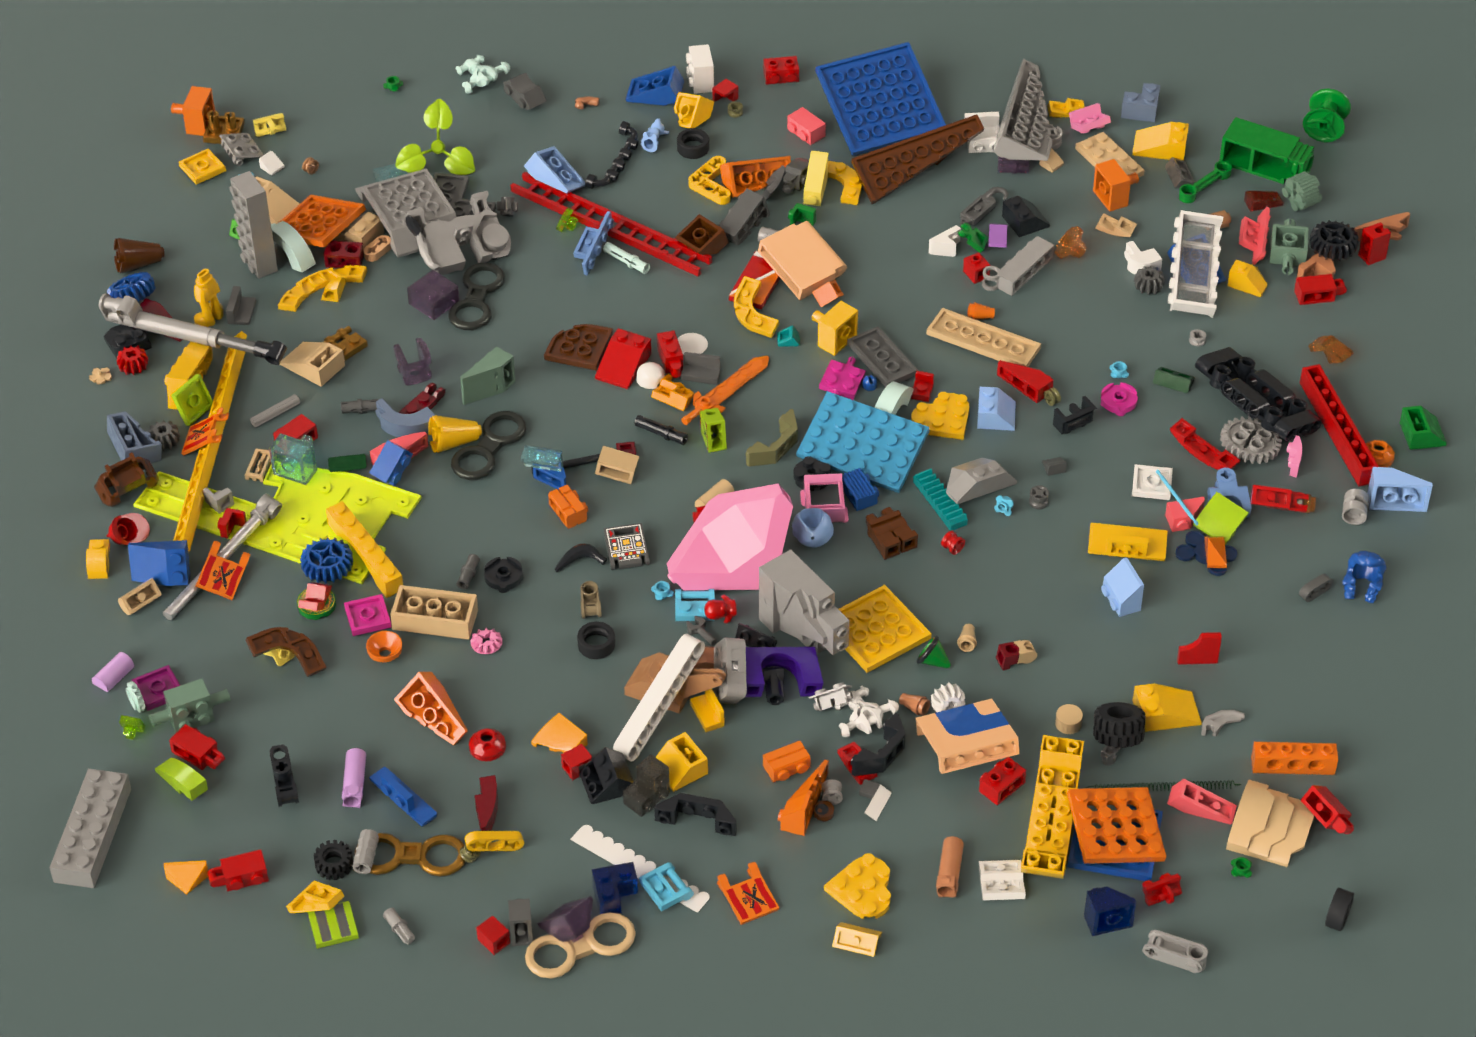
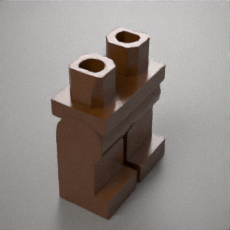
(890, 532)

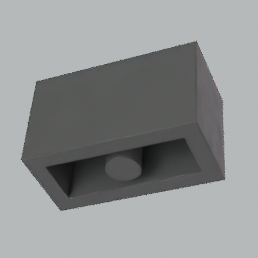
(520, 922)

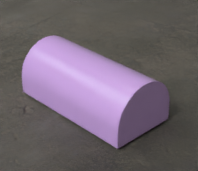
(113, 672)

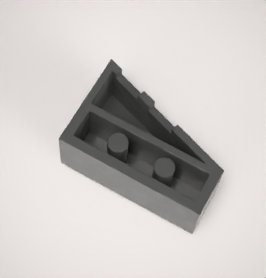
(744, 216)

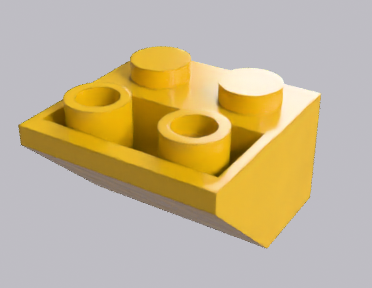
(684, 761)

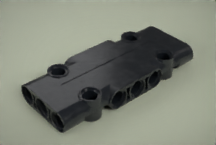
(1258, 394)

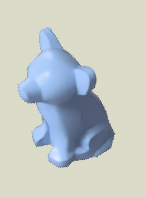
(650, 139)

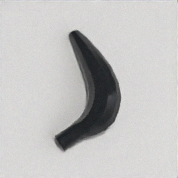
(577, 552)

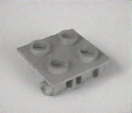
(239, 147)

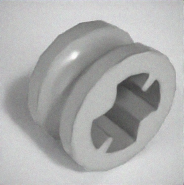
(1200, 337)

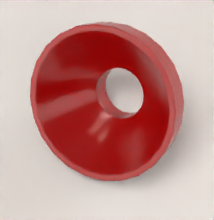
(487, 750)

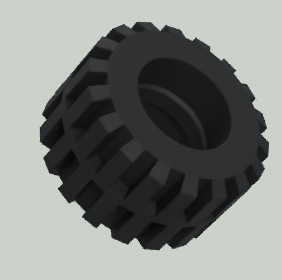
(1119, 724)

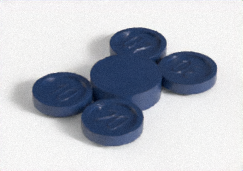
(1196, 539)

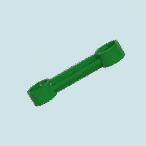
(1205, 182)

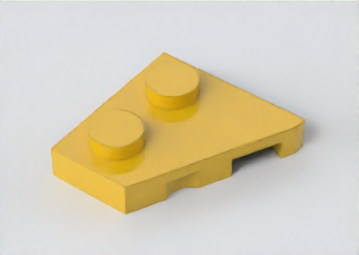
(315, 898)

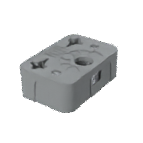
(731, 658)

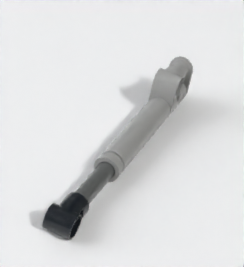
(129, 313)

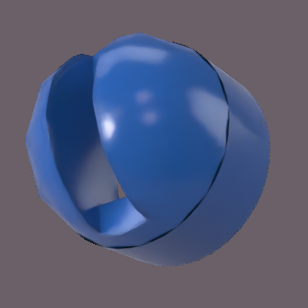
(866, 383)

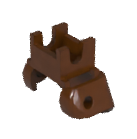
(125, 477)

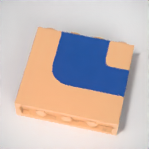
(968, 735)

